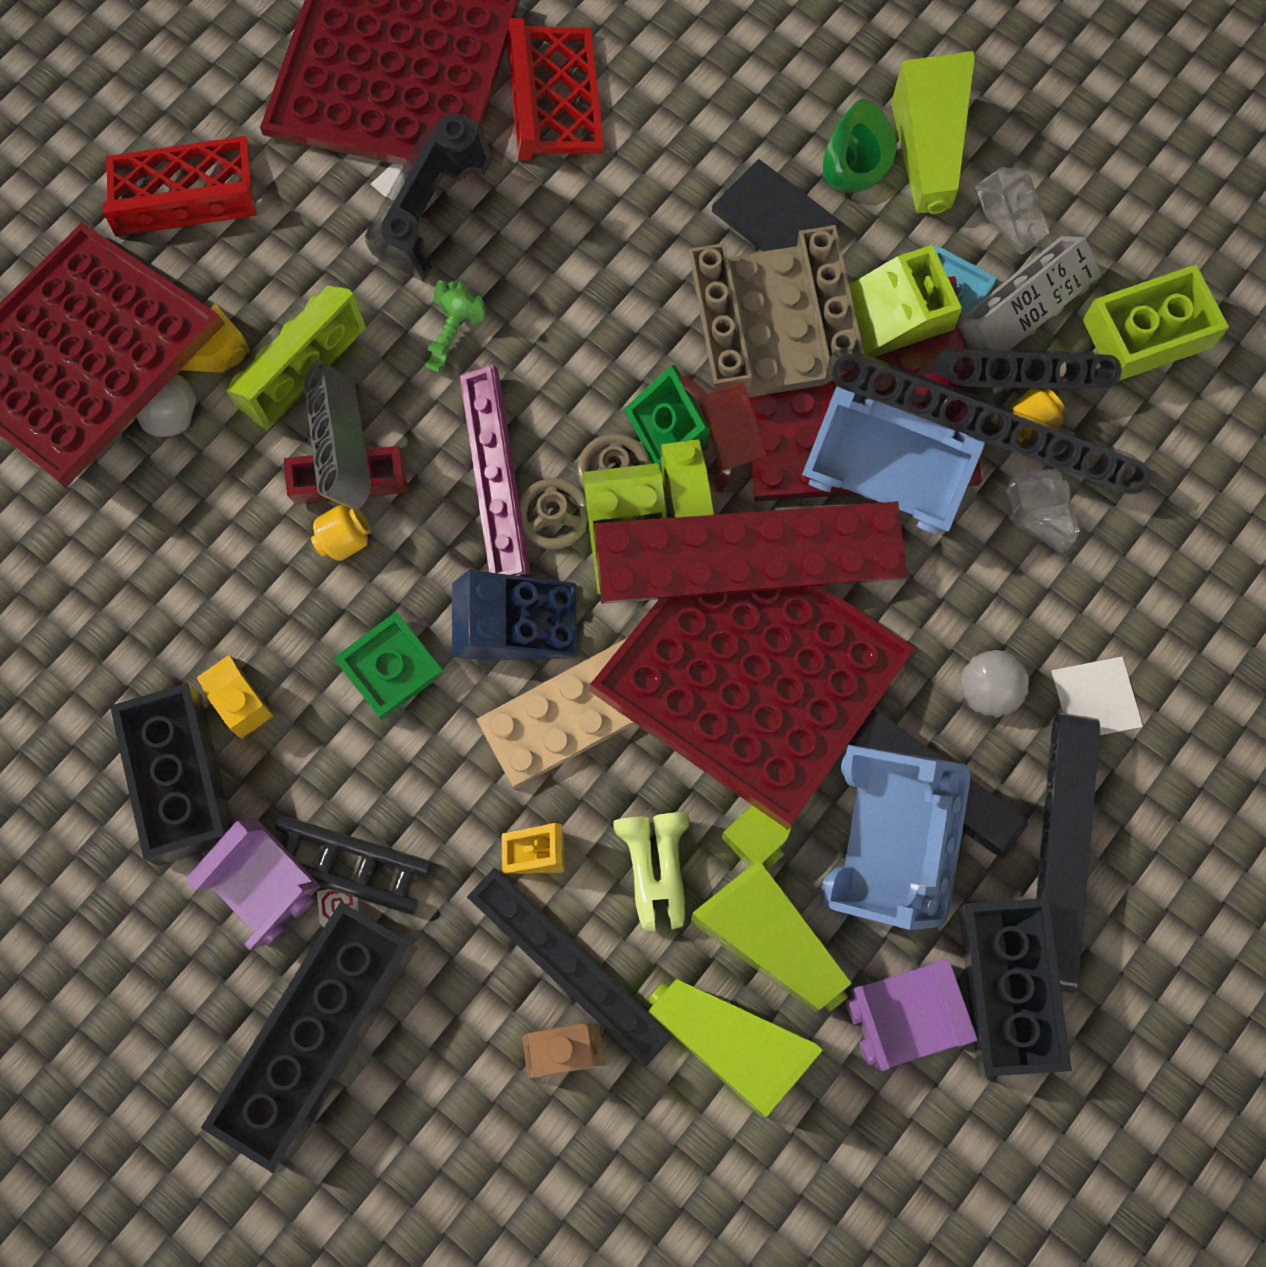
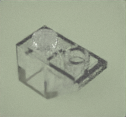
(1013, 207)
(1042, 508)

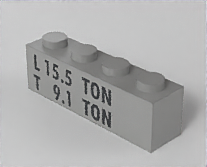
(1031, 296)

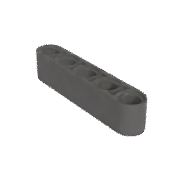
(336, 436)

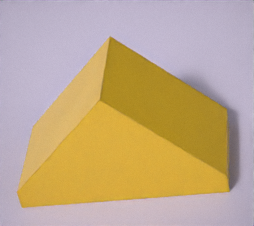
(534, 850)

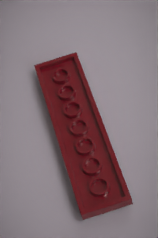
(749, 552)

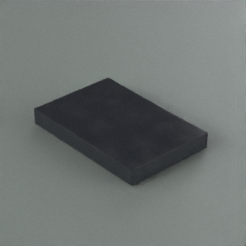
(770, 209)

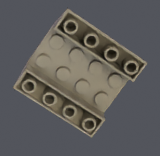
(776, 313)

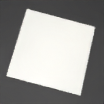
(1099, 692)

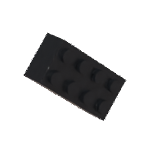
(171, 774)

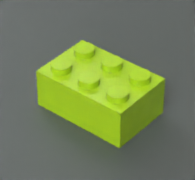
(1156, 321)

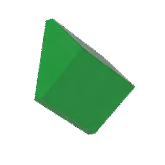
(667, 415)

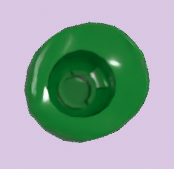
(859, 149)

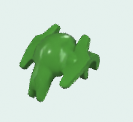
(459, 304)

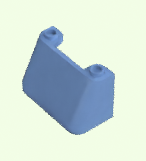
(893, 458)
(900, 838)

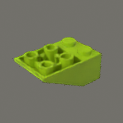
(904, 302)
(623, 496)

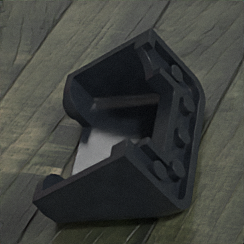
(446, 148)

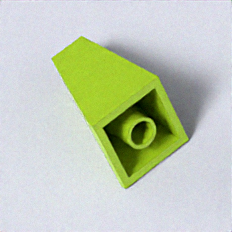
(931, 125)
(771, 936)
(738, 1047)

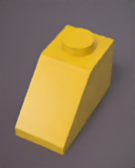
(222, 351)
(234, 697)

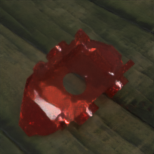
(731, 426)

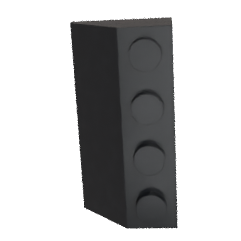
(1014, 987)

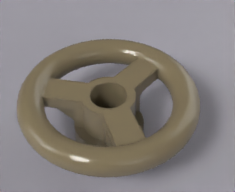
(611, 454)
(553, 499)

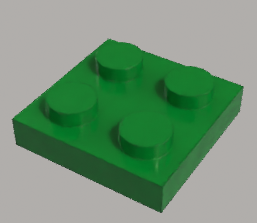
(389, 665)

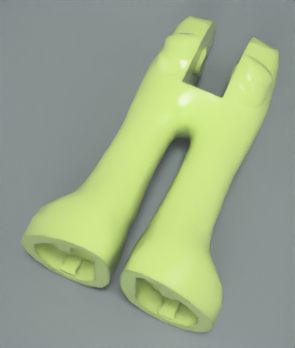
(636, 834)

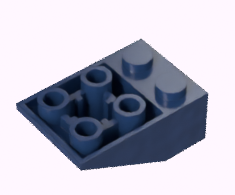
(512, 617)

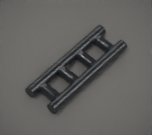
(370, 853)

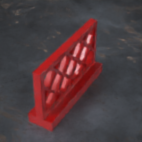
(525, 96)
(181, 205)

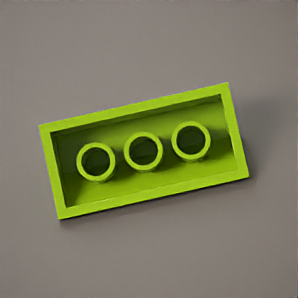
(280, 369)

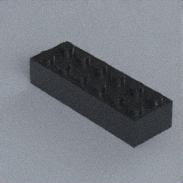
(309, 1039)

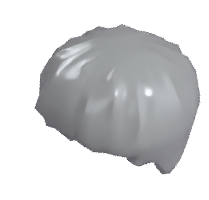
(169, 410)
(994, 683)

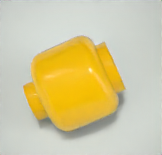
(1040, 405)
(340, 532)

